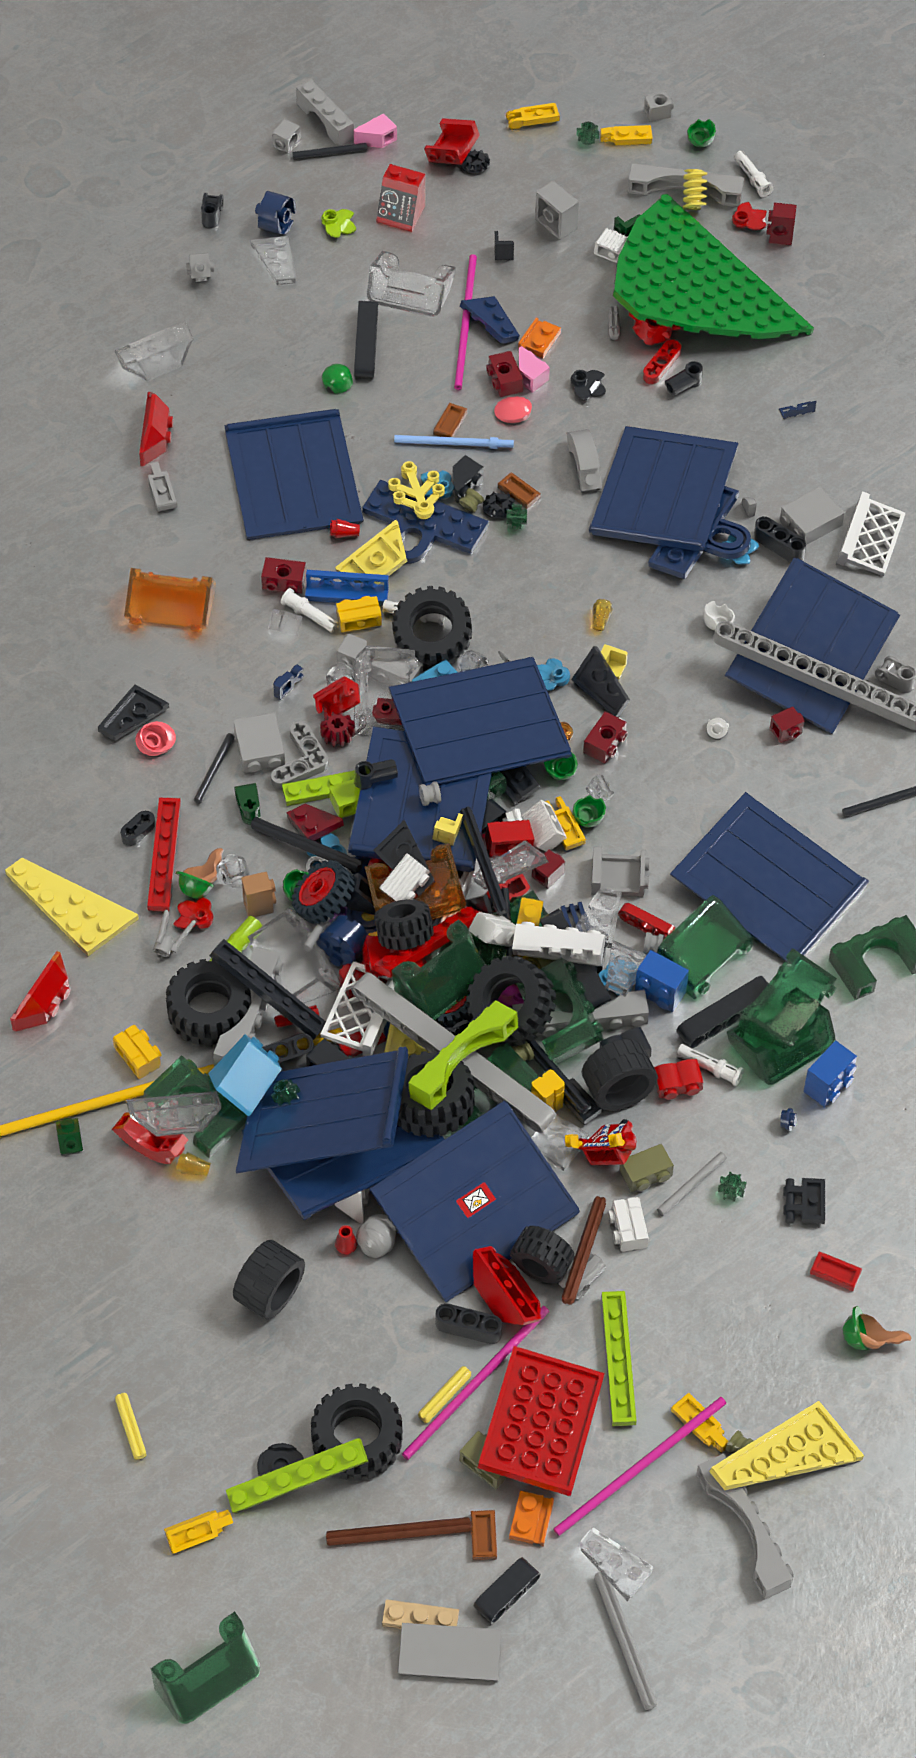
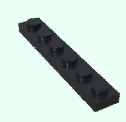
(268, 989)

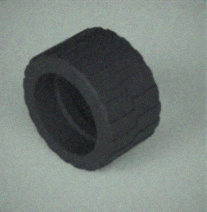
(619, 1075)
(268, 1279)

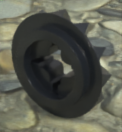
(478, 165)
(493, 509)

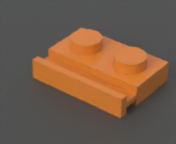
(540, 337)
(531, 1518)

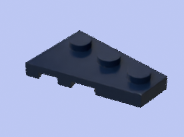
(493, 317)

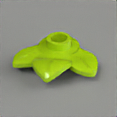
(338, 222)

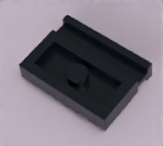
(520, 784)

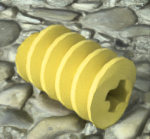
(695, 188)

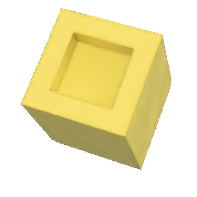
(615, 658)
(447, 830)

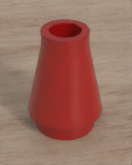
(341, 529)
(346, 1240)

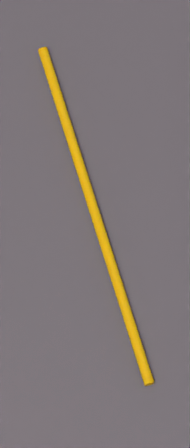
(116, 1097)

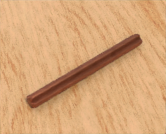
(583, 1250)
(398, 1531)

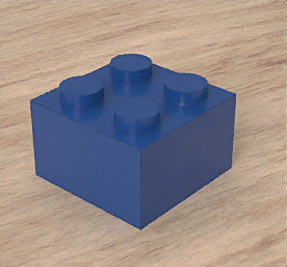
(662, 980)
(830, 1074)

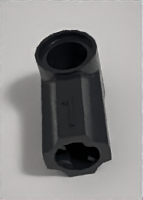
(689, 377)
(369, 773)

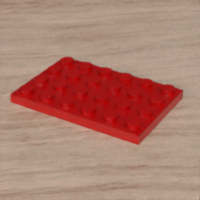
(541, 1421)

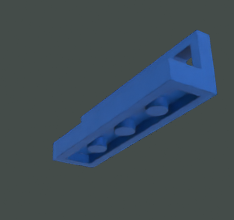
(334, 592)

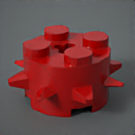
(651, 331)

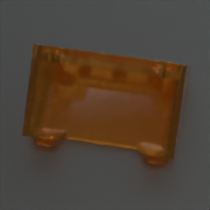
(169, 600)
(442, 897)

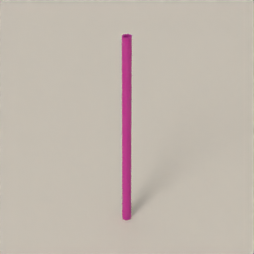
(465, 323)
(471, 1387)
(639, 1466)

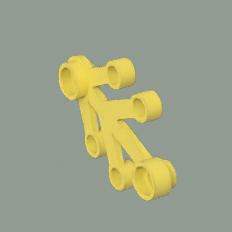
(422, 508)

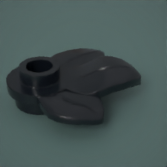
(588, 383)

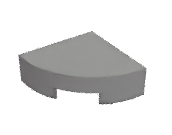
(749, 506)

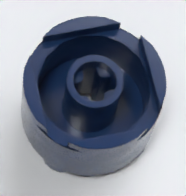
(275, 212)
(342, 940)

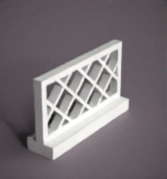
(857, 525)
(373, 1028)

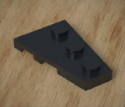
(601, 683)
(131, 712)
(396, 846)

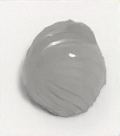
(376, 1236)

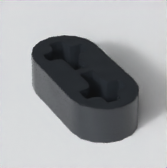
(137, 827)

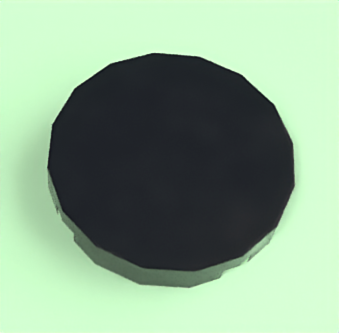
(276, 1457)

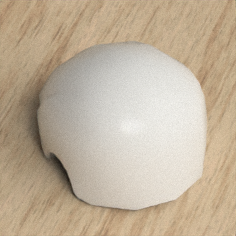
(714, 614)

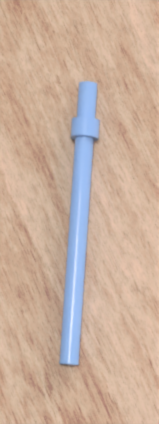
(493, 442)

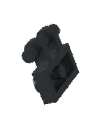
(812, 1200)

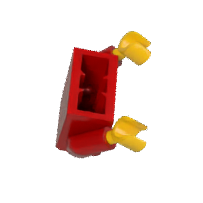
(608, 1145)

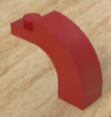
(158, 1148)

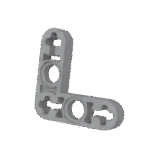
(307, 761)

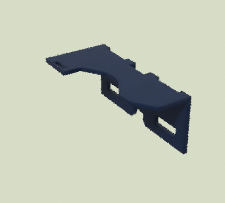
(794, 411)

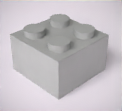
(556, 210)

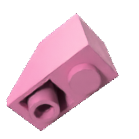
(376, 133)
(532, 369)

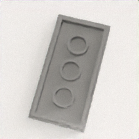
(449, 1652)

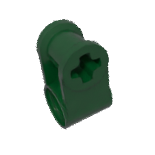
(248, 802)

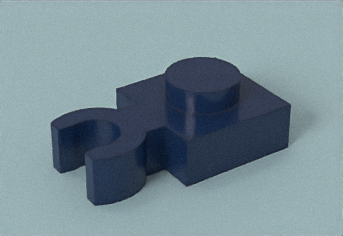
(285, 683)

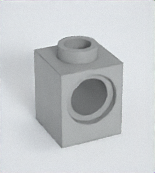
(658, 106)
(286, 136)

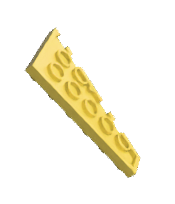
(77, 911)
(797, 1446)

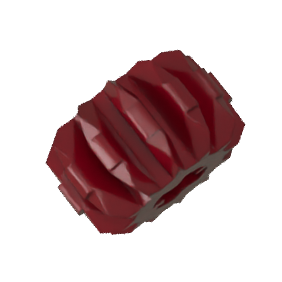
(337, 729)

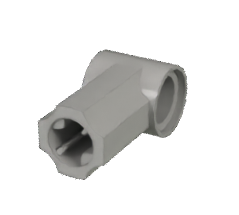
(593, 1269)

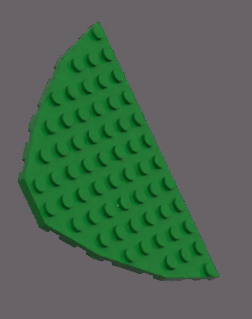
(689, 279)

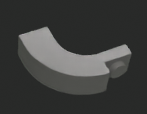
(586, 456)

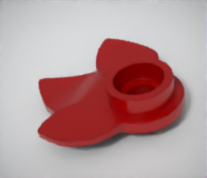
(749, 217)
(198, 911)

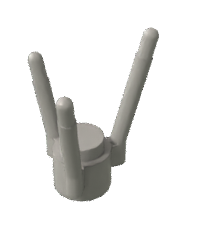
(164, 943)

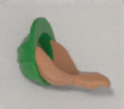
(199, 880)
(866, 1333)

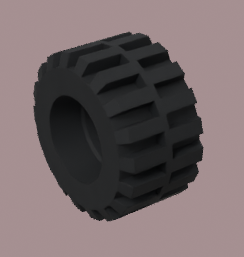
(404, 924)
(542, 1254)

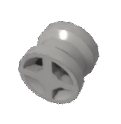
(429, 793)
(652, 942)

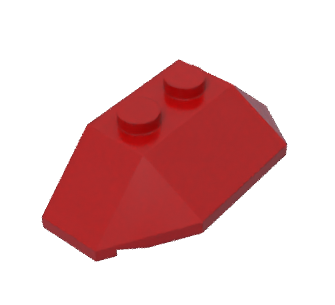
(155, 429)
(44, 996)
(504, 1288)

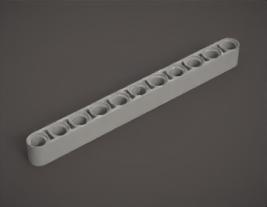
(809, 675)
(434, 1037)

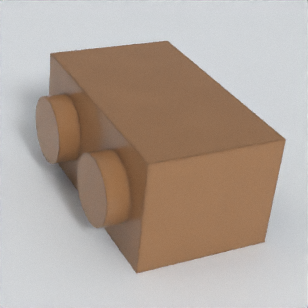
(258, 894)

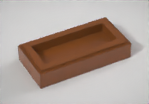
(450, 421)
(519, 490)
(483, 1535)

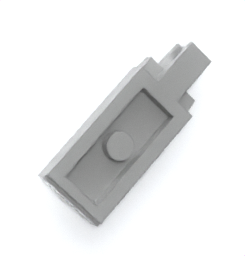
(161, 488)

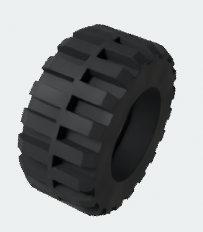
(429, 602)
(198, 979)
(538, 998)
(449, 1113)
(359, 1403)

